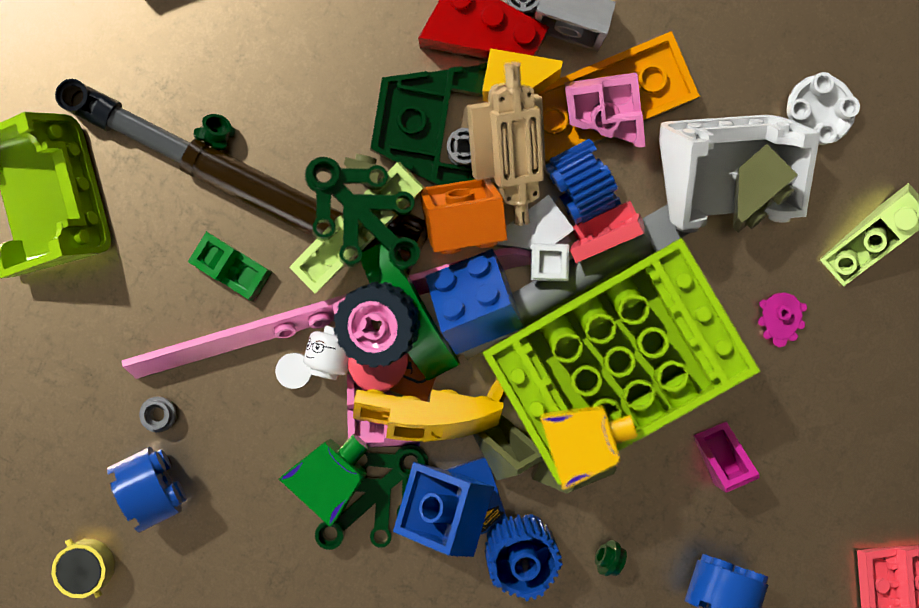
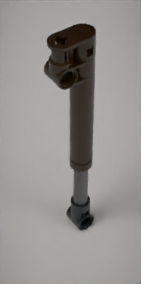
(218, 167)

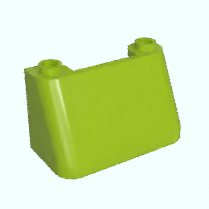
(48, 194)

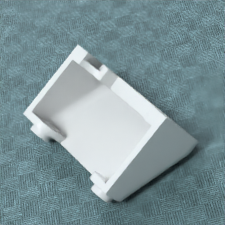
(706, 154)

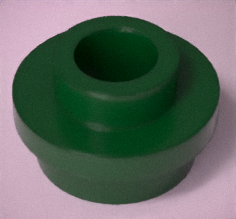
(610, 558)

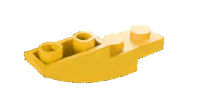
(442, 418)

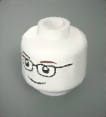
(325, 355)

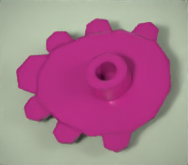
(782, 318)

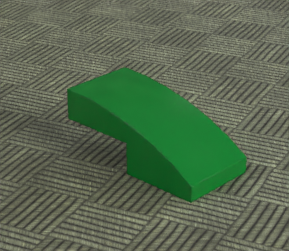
(230, 266)

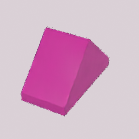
(725, 458)

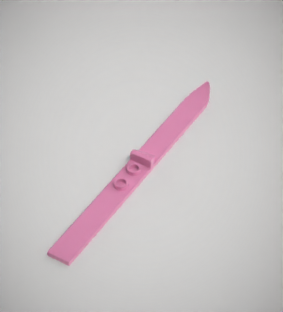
(276, 326)

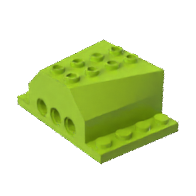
(634, 344)

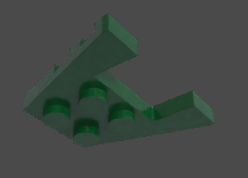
(414, 116)

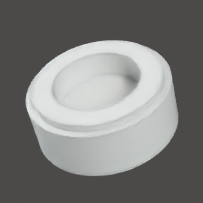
(292, 371)

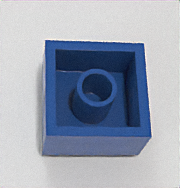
(473, 302)

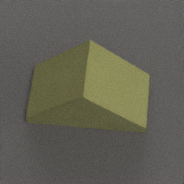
(507, 449)

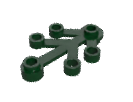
(357, 208)
(377, 491)

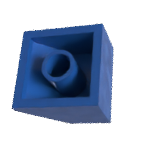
(443, 510)

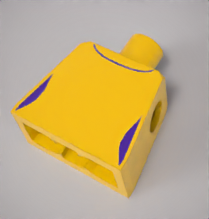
(584, 441)

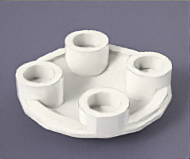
(824, 106)

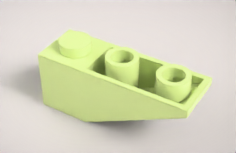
(875, 236)

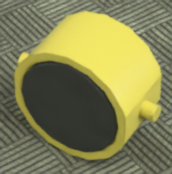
(83, 568)

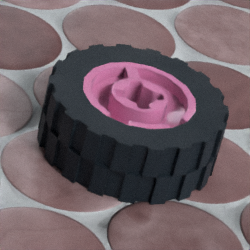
(377, 303)

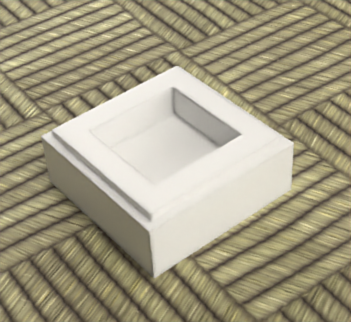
(549, 262)

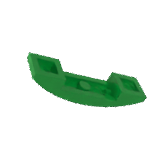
(431, 350)

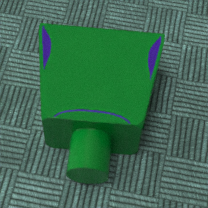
(328, 477)

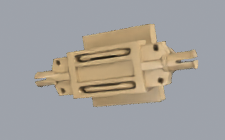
(509, 141)

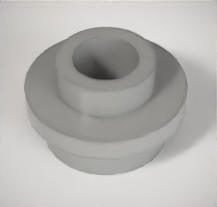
(147, 417)

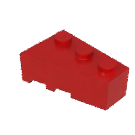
(478, 25)

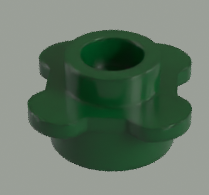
(215, 131)

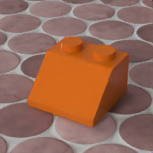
(463, 215)

